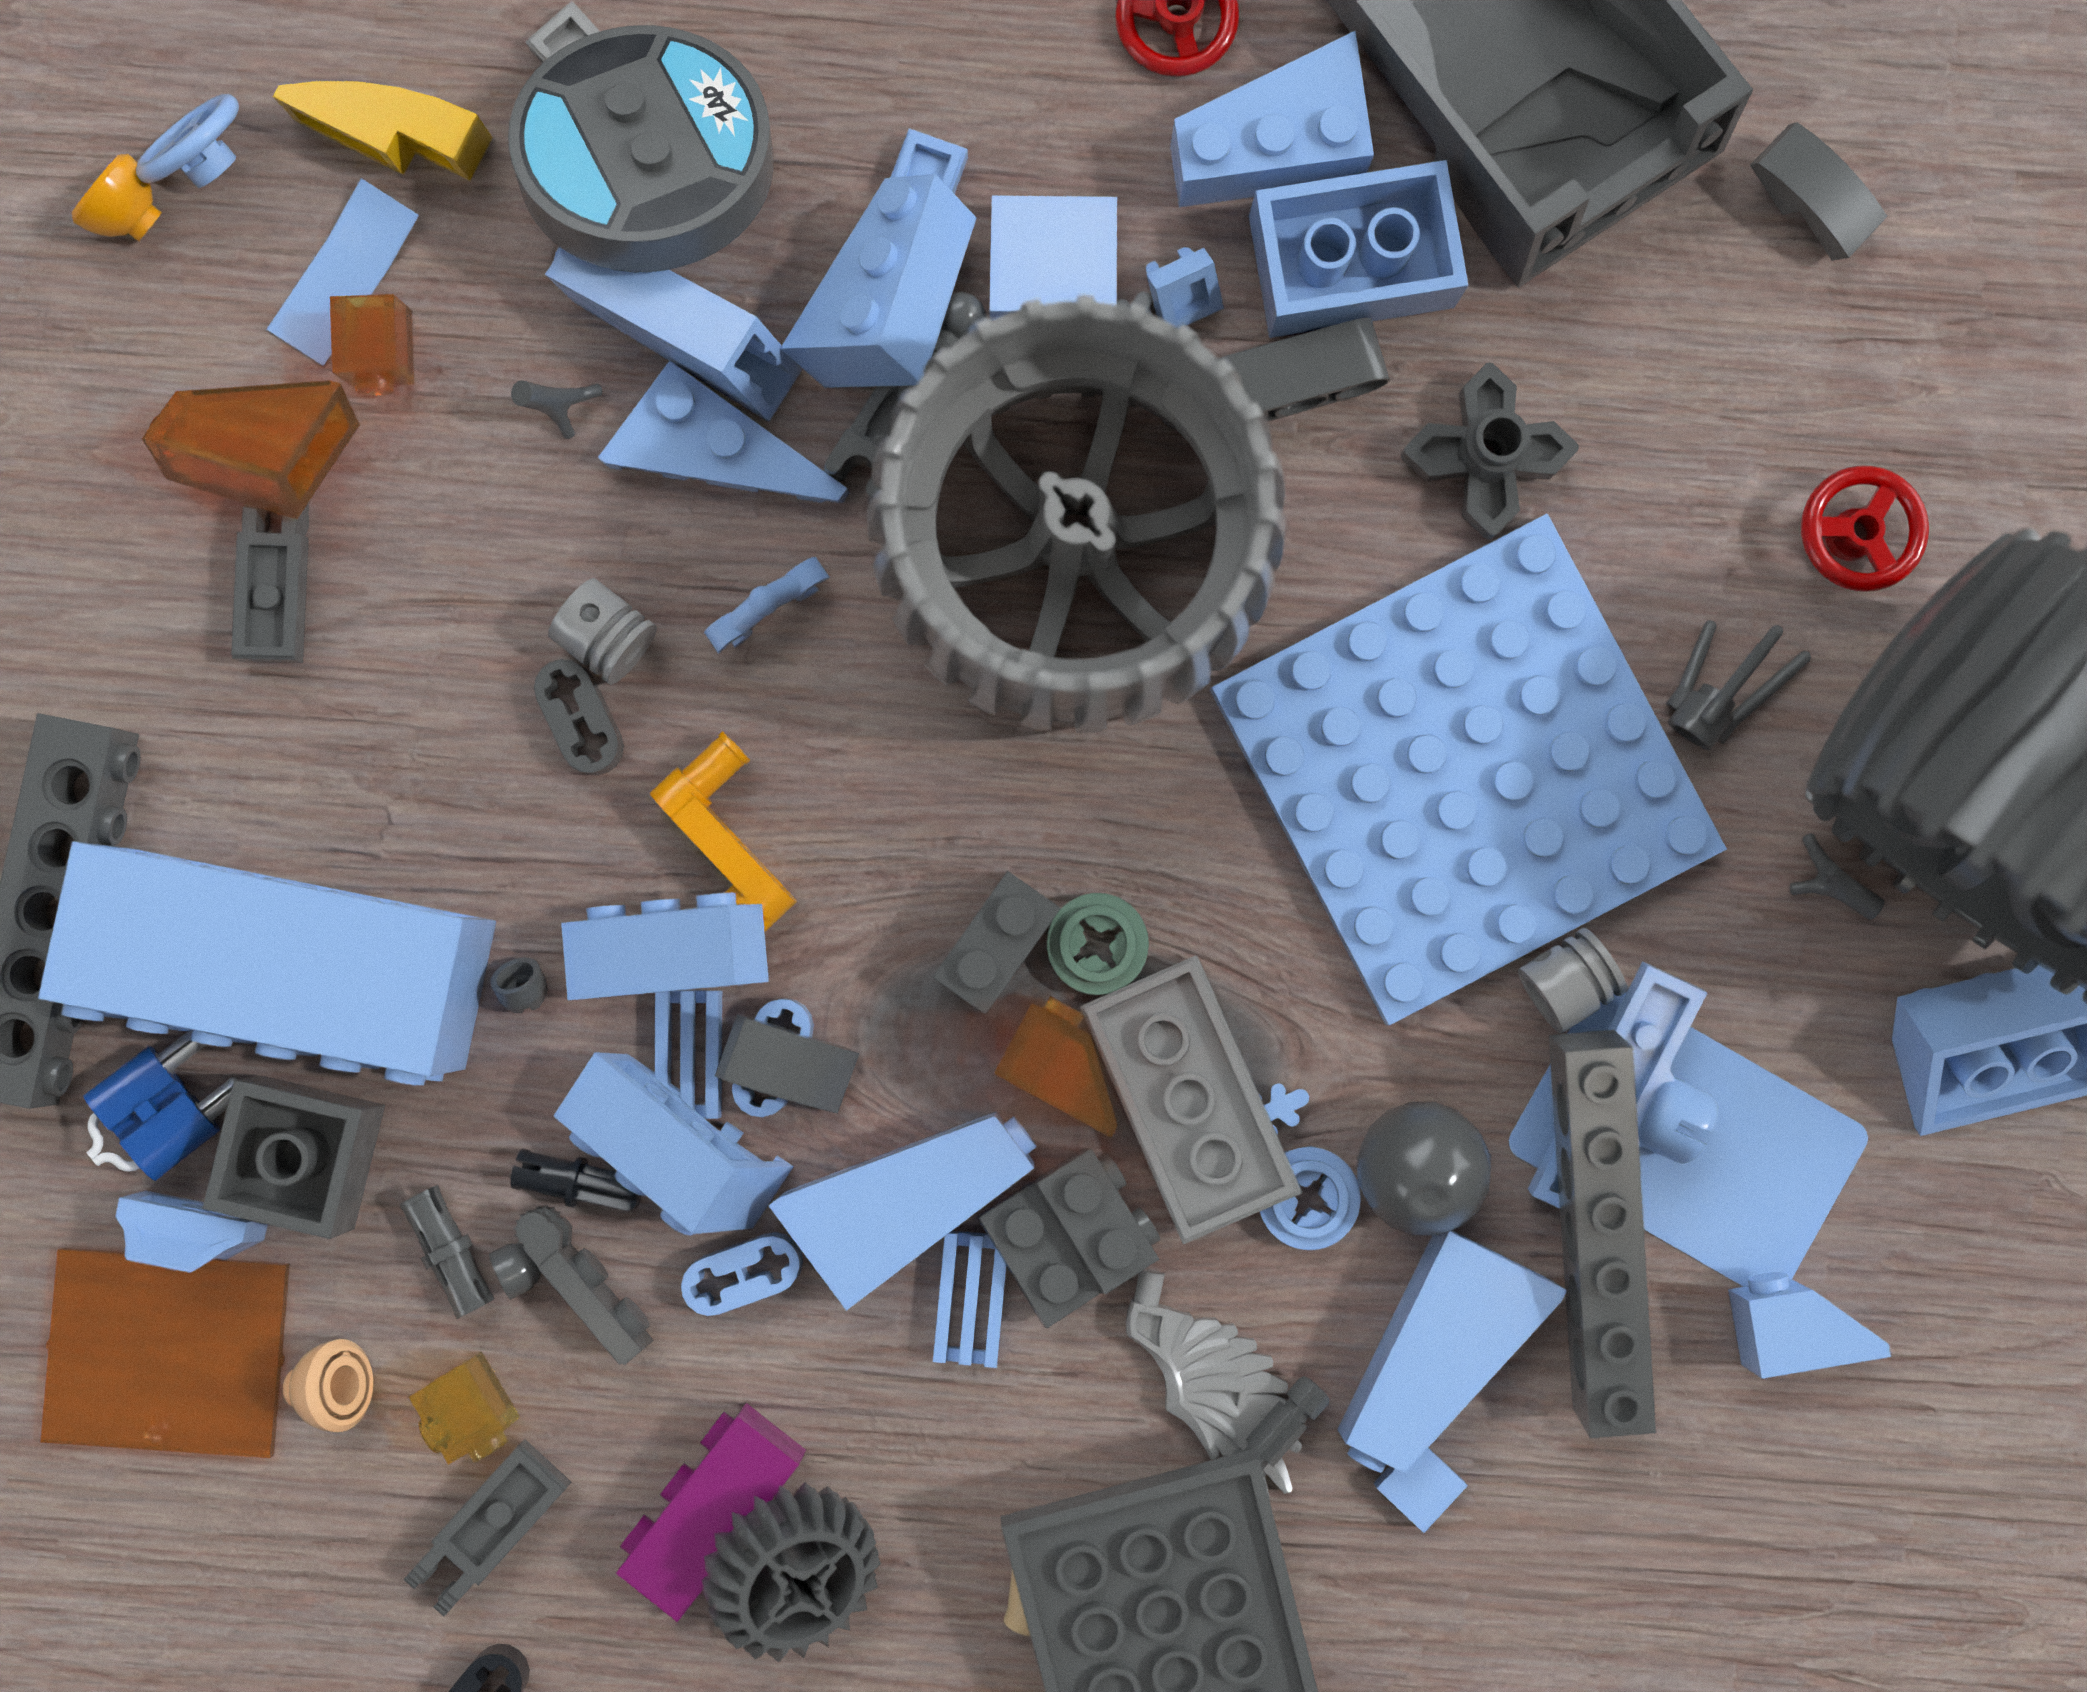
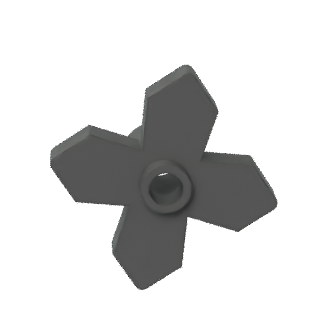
(1490, 479)

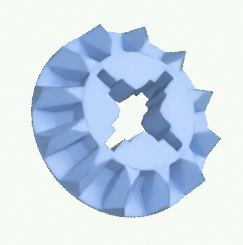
(1339, 1191)

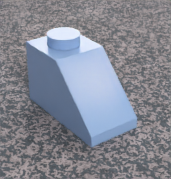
(1795, 1329)

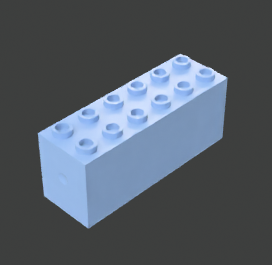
(266, 963)

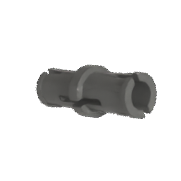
(446, 1251)

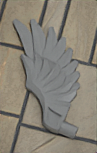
(1207, 1373)

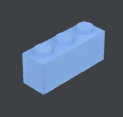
(665, 947)

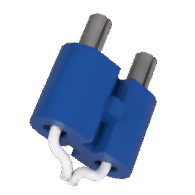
(154, 1110)

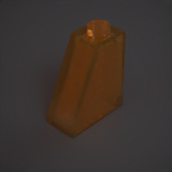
(254, 441)

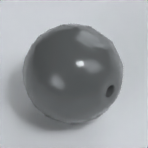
(1424, 1168)

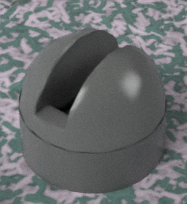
(507, 985)
(514, 1269)

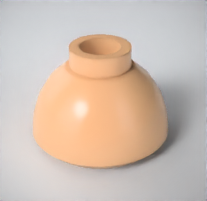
(331, 1386)

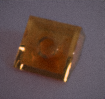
(1059, 1064)

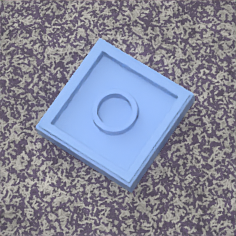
(1052, 250)

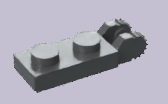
(270, 588)
(581, 1283)
(492, 1522)

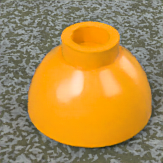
(117, 202)

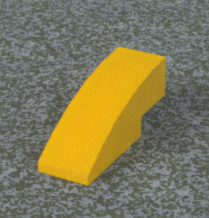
(389, 123)

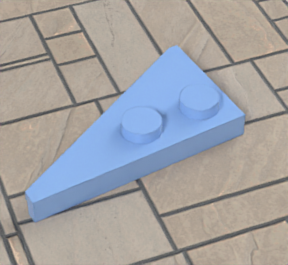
(698, 435)

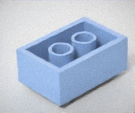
(1357, 248)

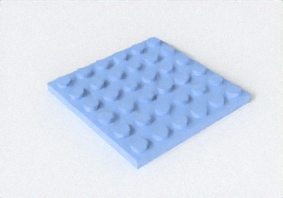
(1467, 769)

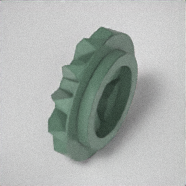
(1103, 913)

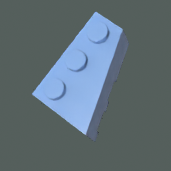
(1277, 130)

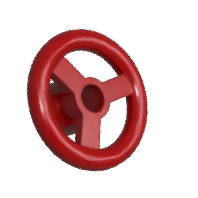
(1181, 27)
(1847, 546)

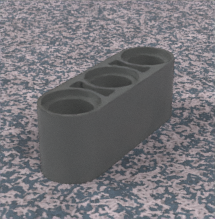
(1312, 369)

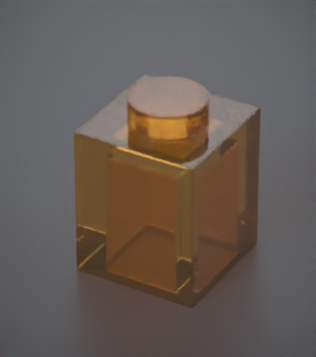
(372, 342)

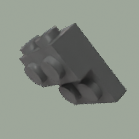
(1070, 1235)

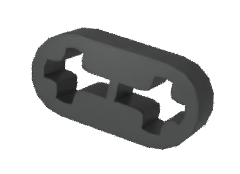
(566, 724)

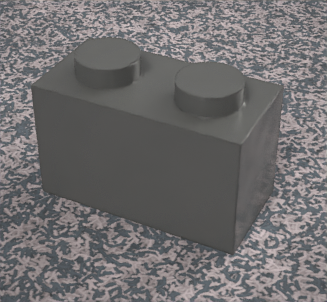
(996, 942)

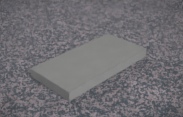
(1190, 1100)

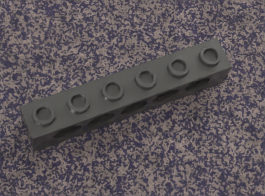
(35, 875)
(1602, 1232)

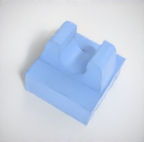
(1185, 288)

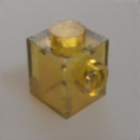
(464, 1411)

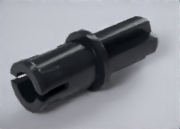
(572, 1181)

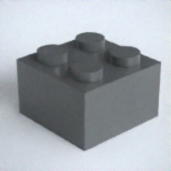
(293, 1156)

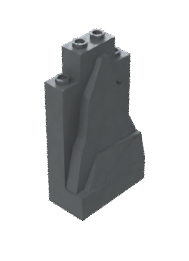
(1554, 108)

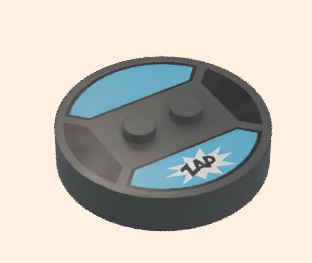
(642, 148)

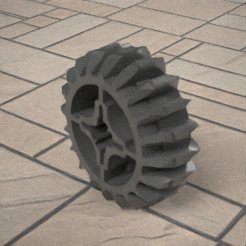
(790, 1572)

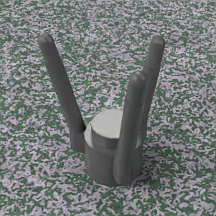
(1705, 714)

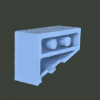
(886, 289)
(668, 1148)

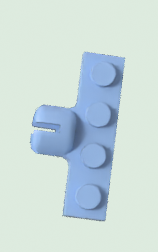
(1654, 1022)

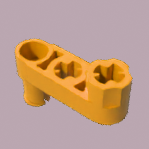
(686, 801)

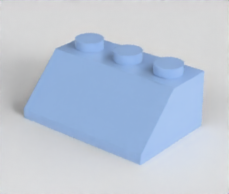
(1989, 1048)

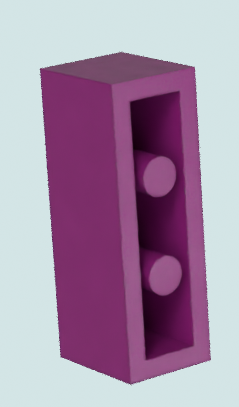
(743, 1460)

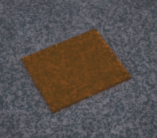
(165, 1355)

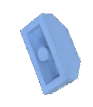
(180, 1233)

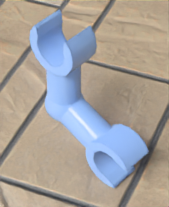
(763, 601)

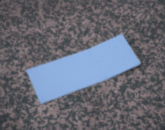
(346, 265)

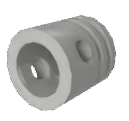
(602, 631)
(1572, 980)

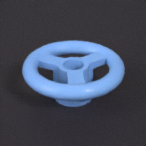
(193, 145)

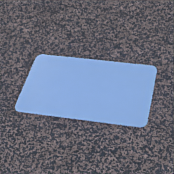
(1759, 1181)

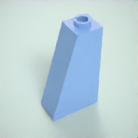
(685, 326)
(894, 1207)
(1443, 1345)

